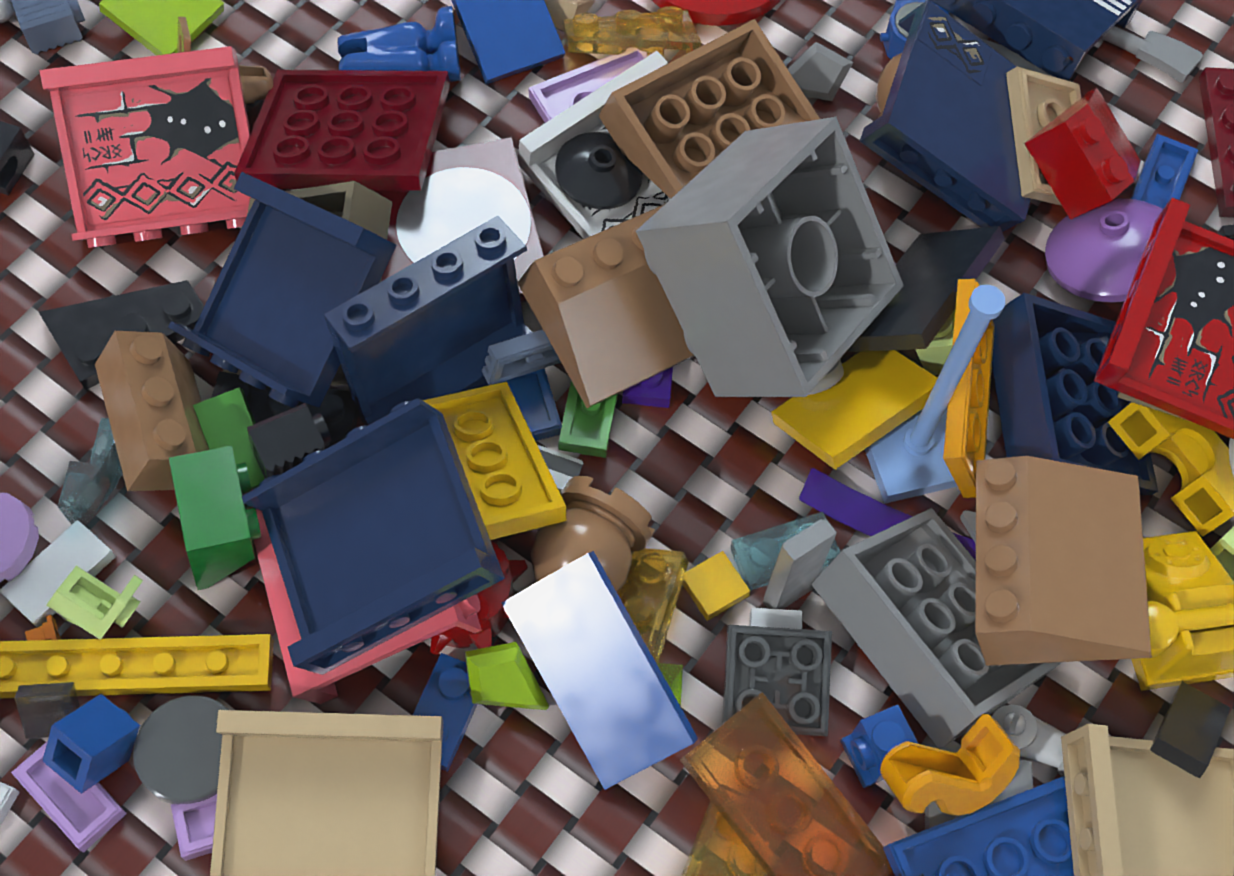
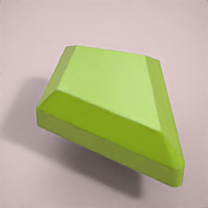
(503, 678)

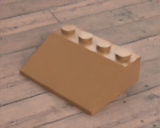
(701, 104)
(605, 312)
(1058, 563)

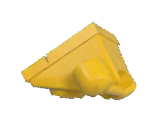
(1188, 613)

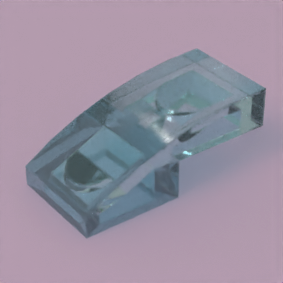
(91, 483)

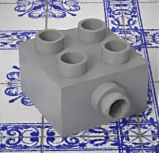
(773, 261)

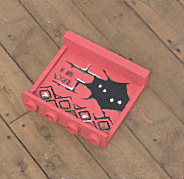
(151, 143)

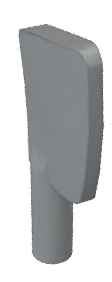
(1158, 50)

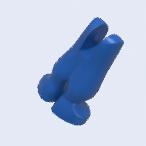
(404, 47)

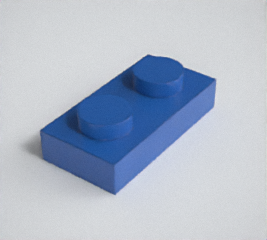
(448, 696)

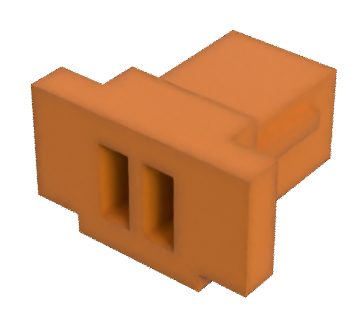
(47, 631)

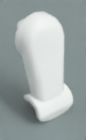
(1032, 736)

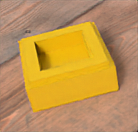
(715, 585)

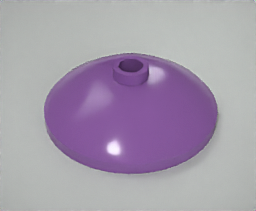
(1100, 249)

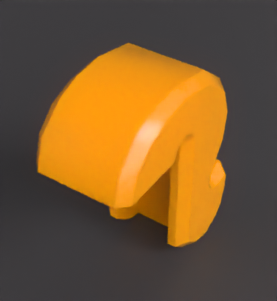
(957, 780)

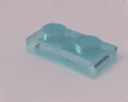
(759, 551)

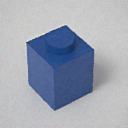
(90, 743)

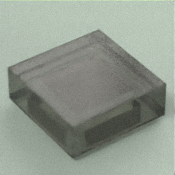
(44, 705)

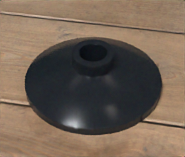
(592, 182)

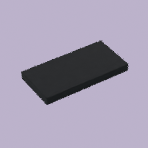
(929, 291)

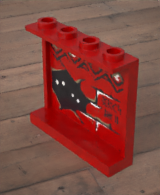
(1178, 325)

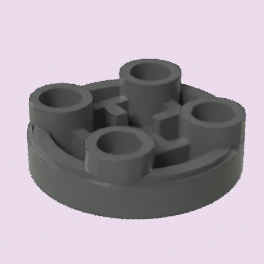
(180, 750)

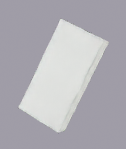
(44, 574)

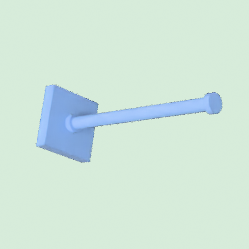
(911, 455)

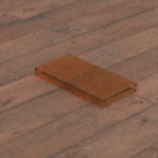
(782, 798)

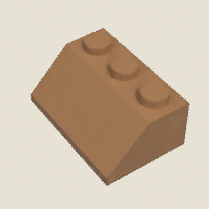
(149, 406)

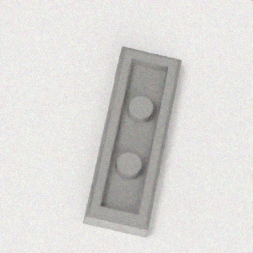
(799, 565)

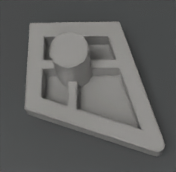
(820, 72)

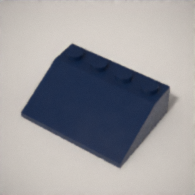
(1048, 390)

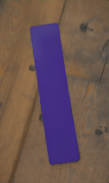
(856, 508)

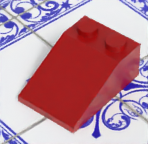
(1085, 155)

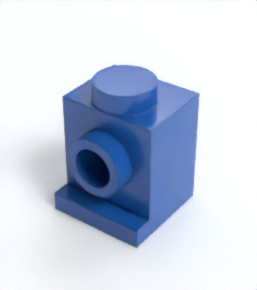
(873, 740)

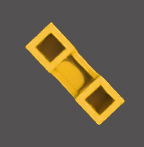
(1195, 451)

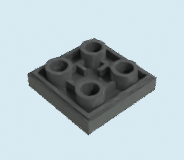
(785, 666)

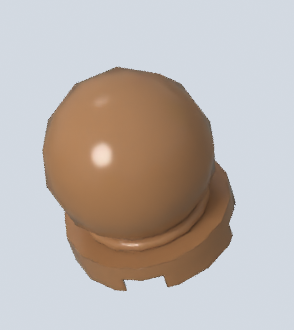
(596, 523)

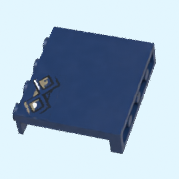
(952, 120)

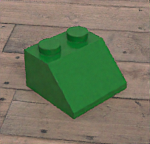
(213, 513)

